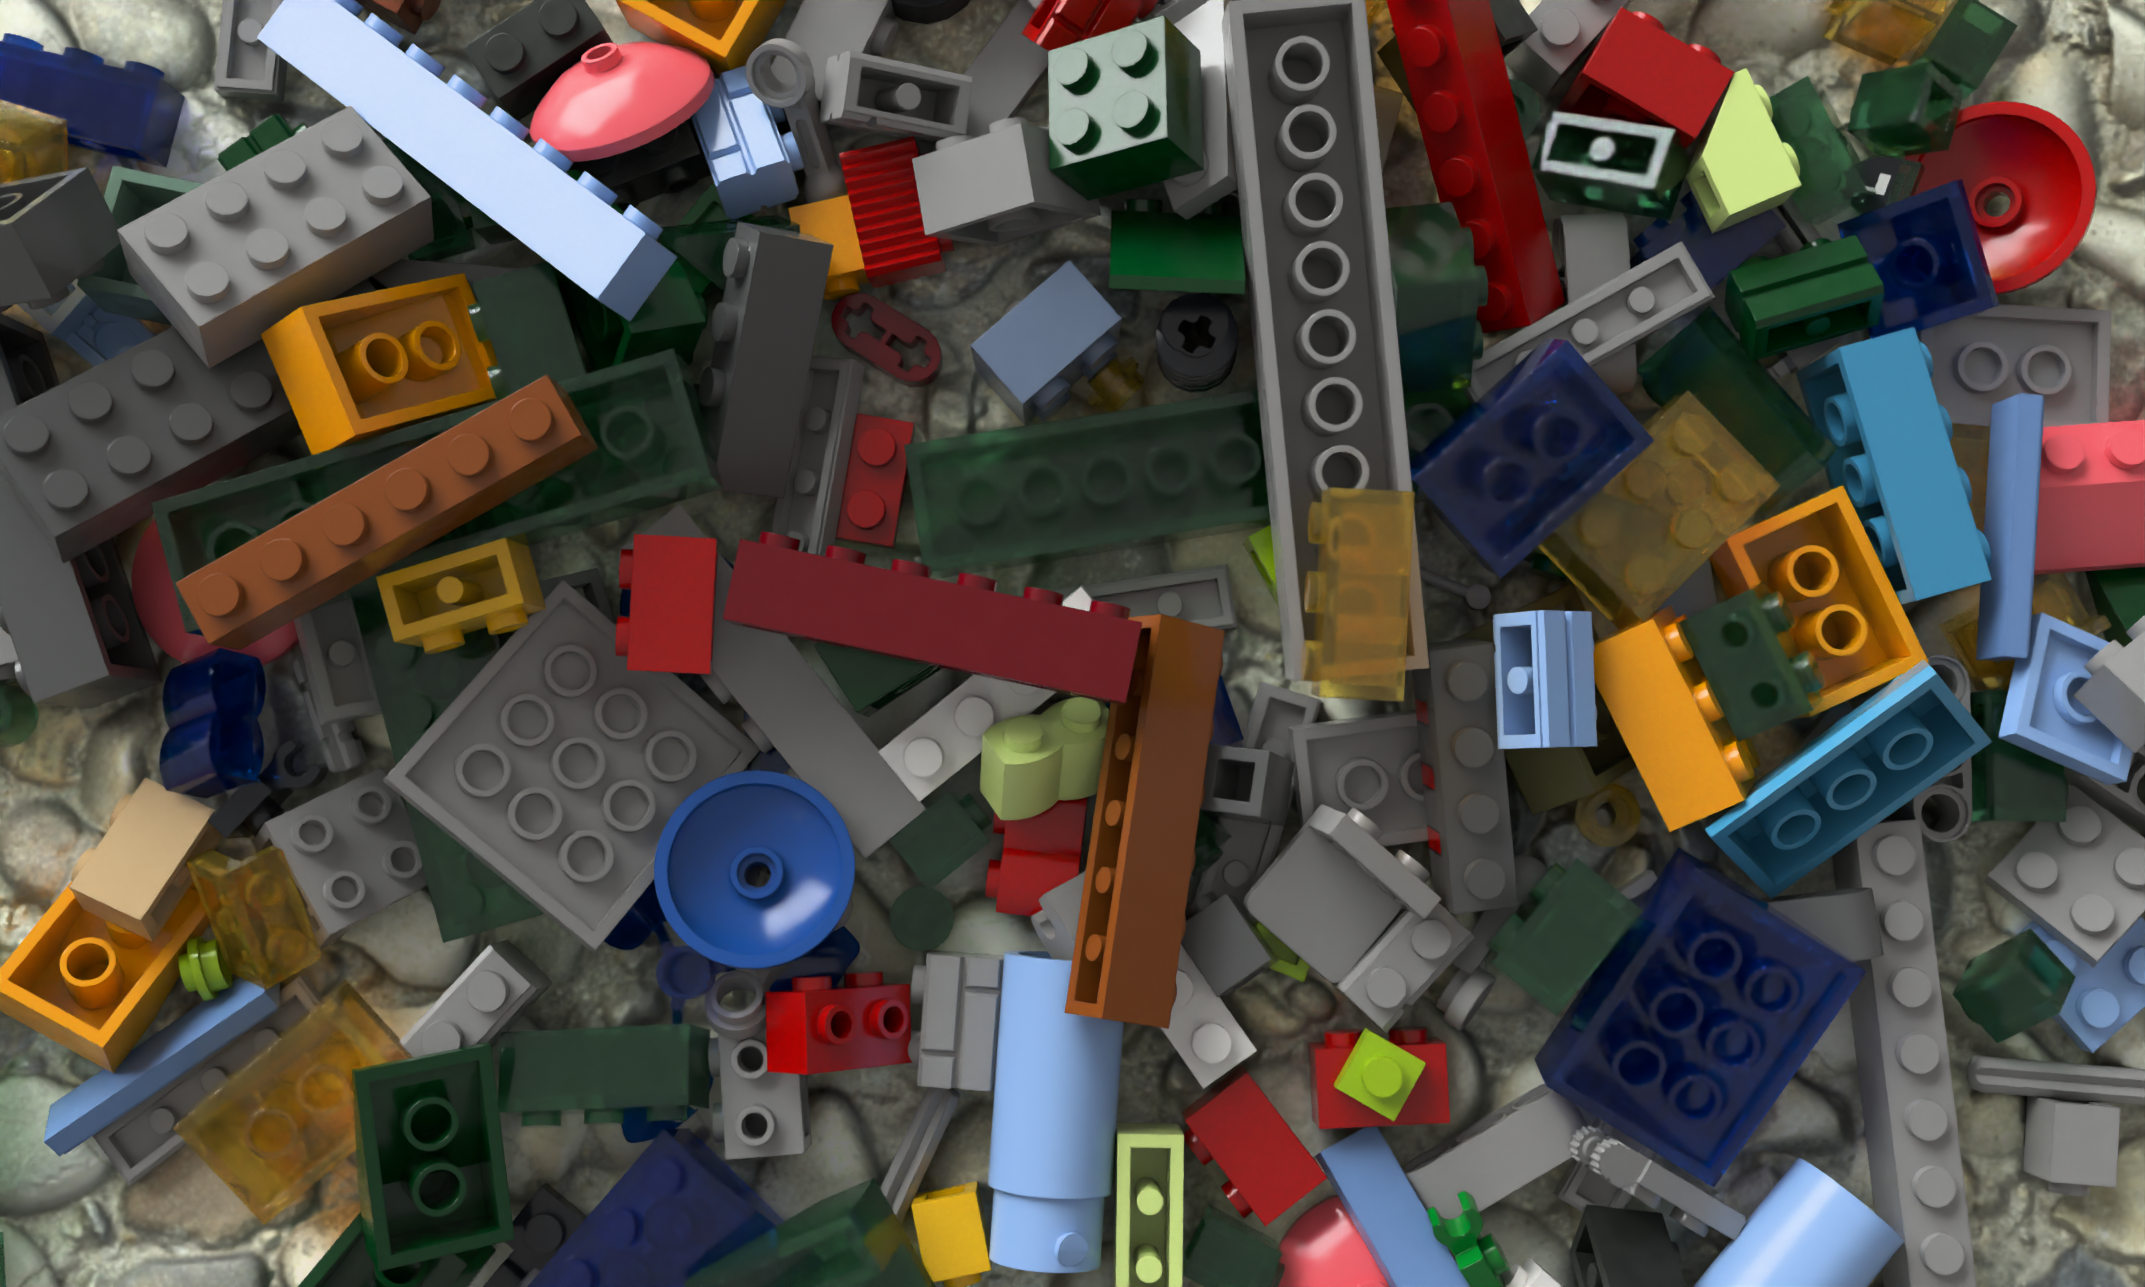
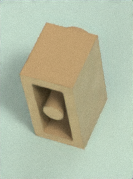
(141, 861)

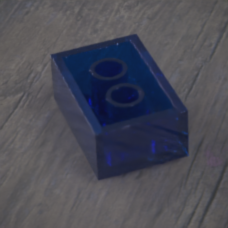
(1527, 455)

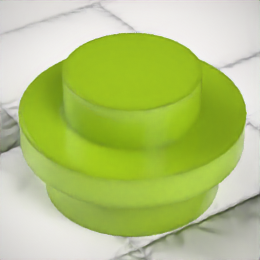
(204, 968)

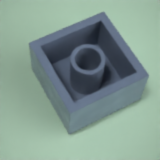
(1048, 345)

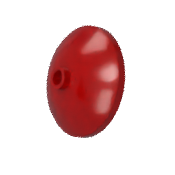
(2034, 163)

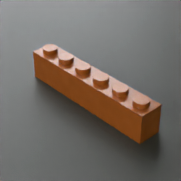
(387, 515)
(1146, 827)

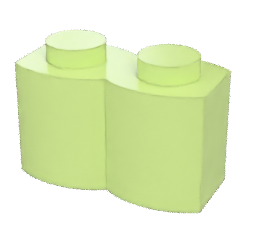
(1043, 758)

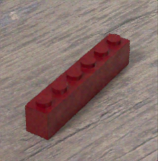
(932, 620)

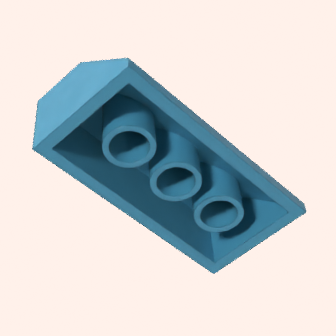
(1898, 462)
(1847, 779)

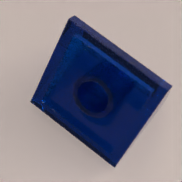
(1926, 259)

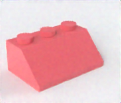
(2091, 498)

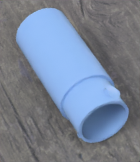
(1051, 1122)
(1805, 1237)

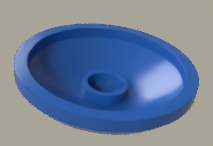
(746, 824)

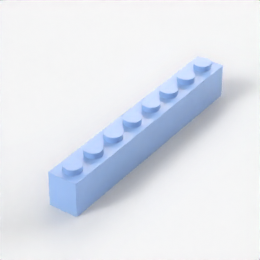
(473, 152)

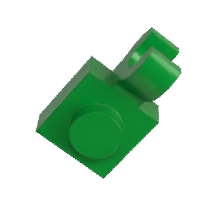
(1477, 1257)

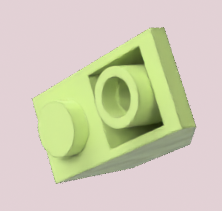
(1740, 158)

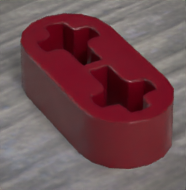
(895, 327)

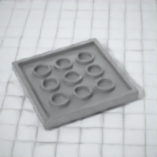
(568, 765)

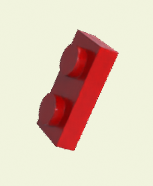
(875, 481)

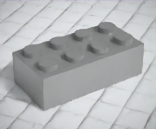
(277, 234)

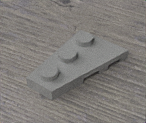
(1200, 189)

